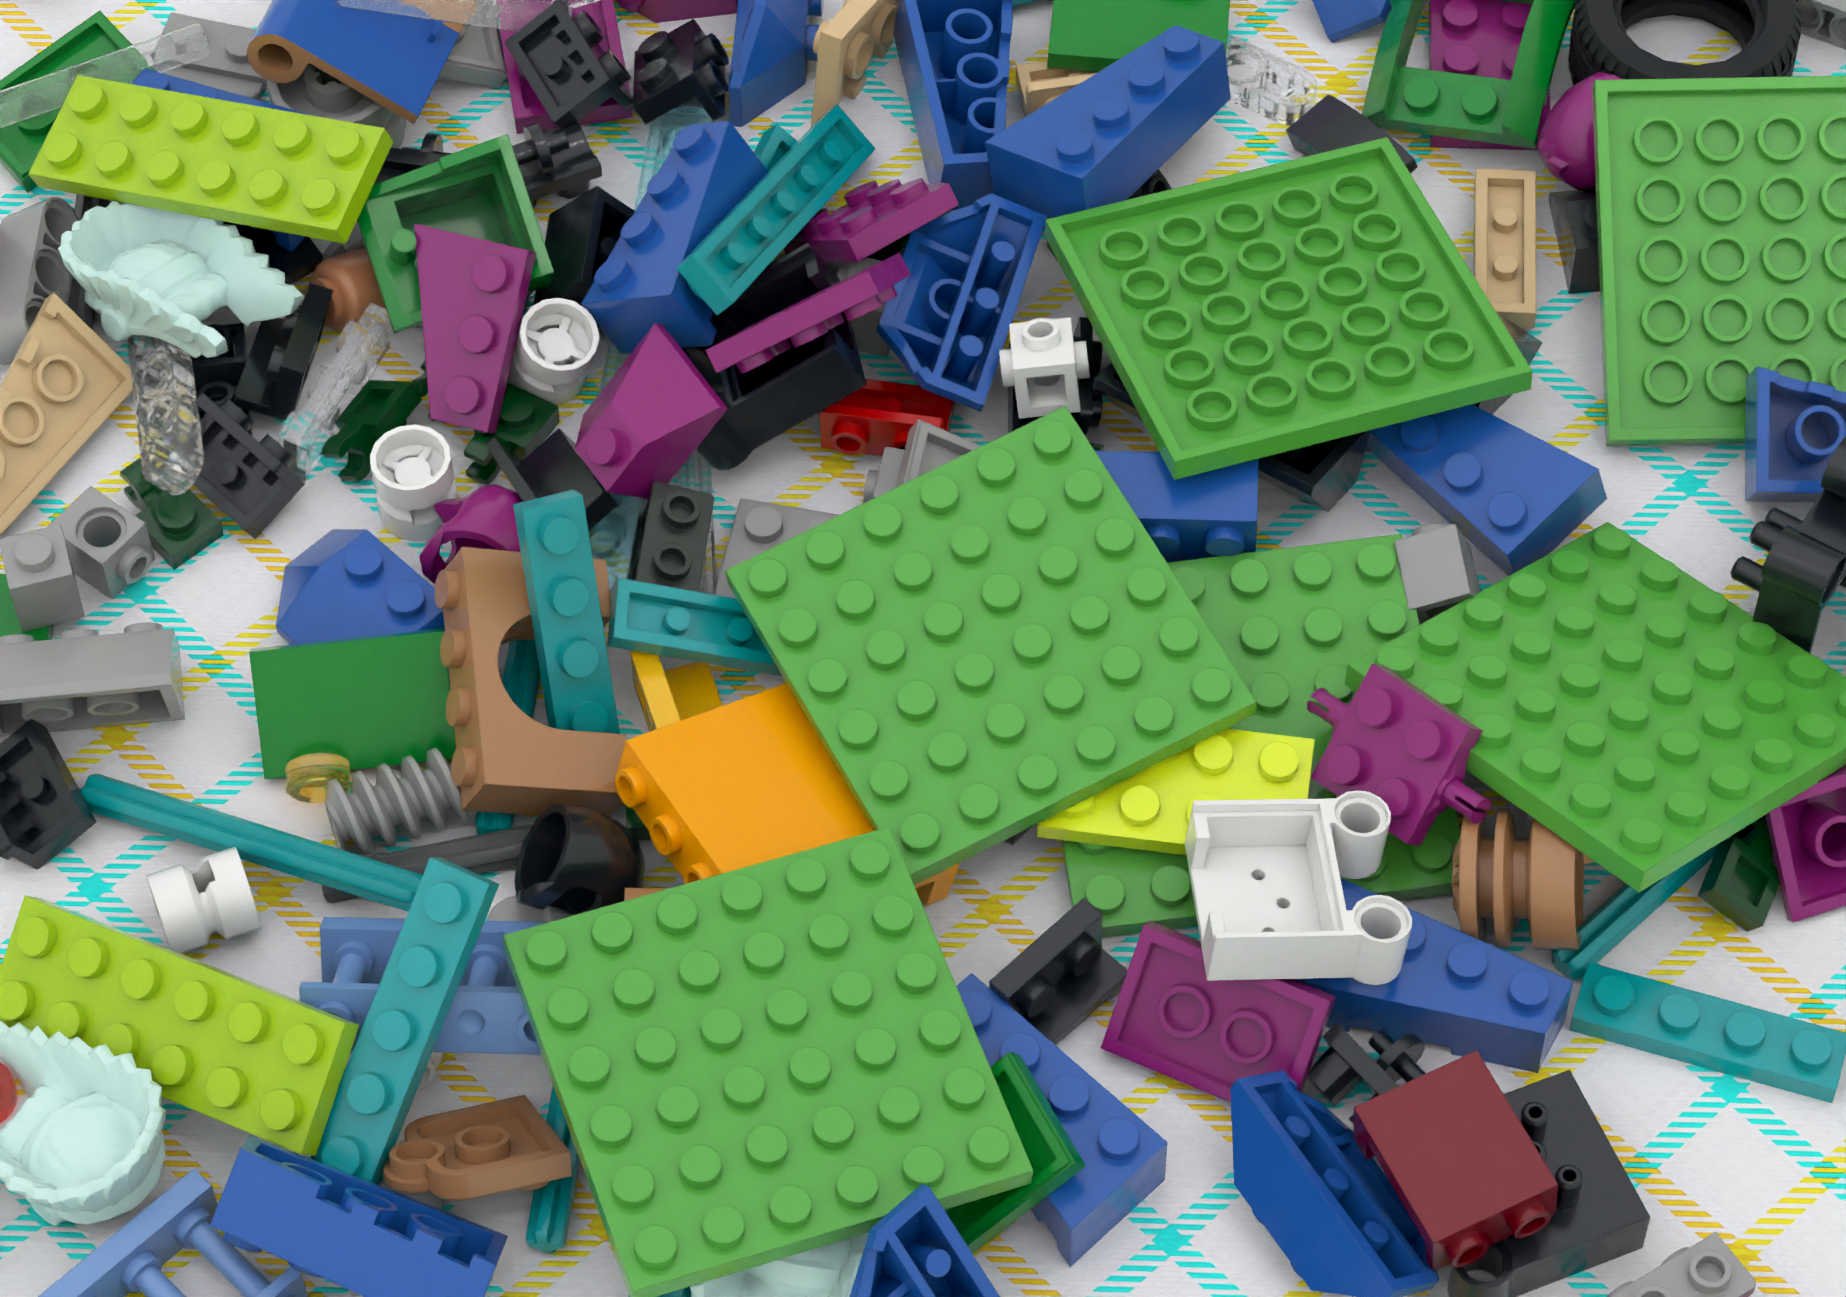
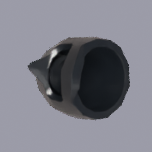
(577, 861)

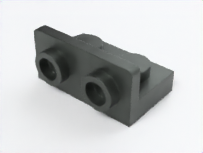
(673, 537)

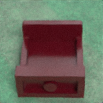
(1458, 1161)

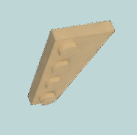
(846, 50)
(53, 402)

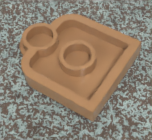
(478, 1152)

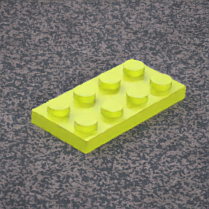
(1156, 804)

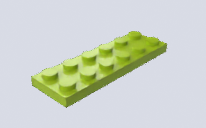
(212, 158)
(198, 1029)

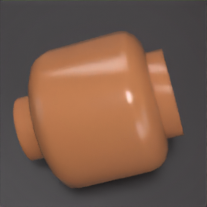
(353, 286)

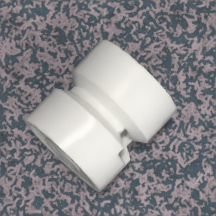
(554, 350)
(411, 475)
(204, 901)

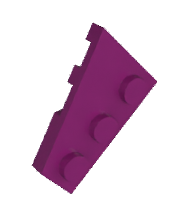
(470, 322)

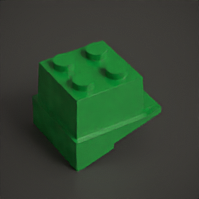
(464, 193)

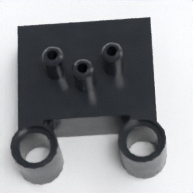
(792, 383)
(1803, 560)
(1596, 1201)

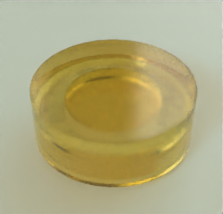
(309, 774)

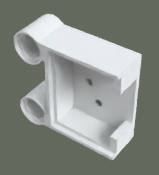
(1275, 894)

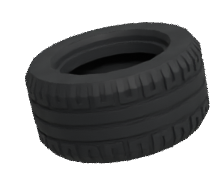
(1764, 28)

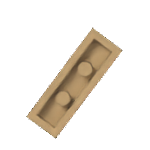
(1506, 241)

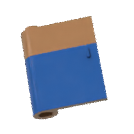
(373, 52)

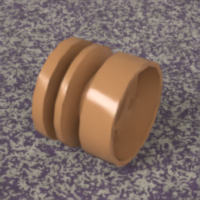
(1518, 880)

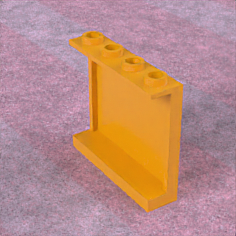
(743, 789)

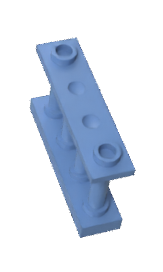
(485, 1010)
(139, 1249)

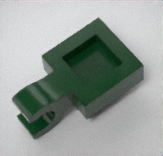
(370, 414)
(521, 427)
(176, 524)
(1741, 878)

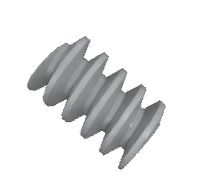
(393, 802)

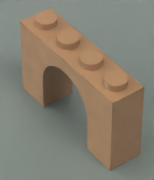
(501, 753)

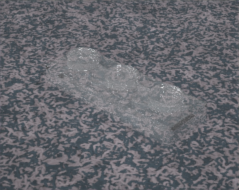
(334, 387)

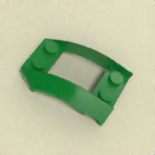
(1462, 103)

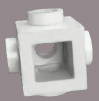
(1044, 366)

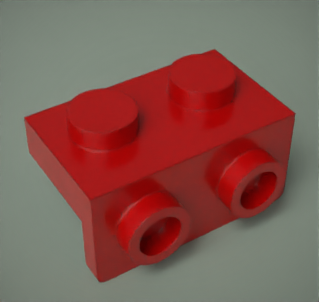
(881, 417)

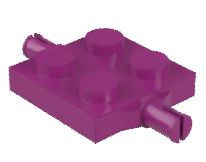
(1399, 749)

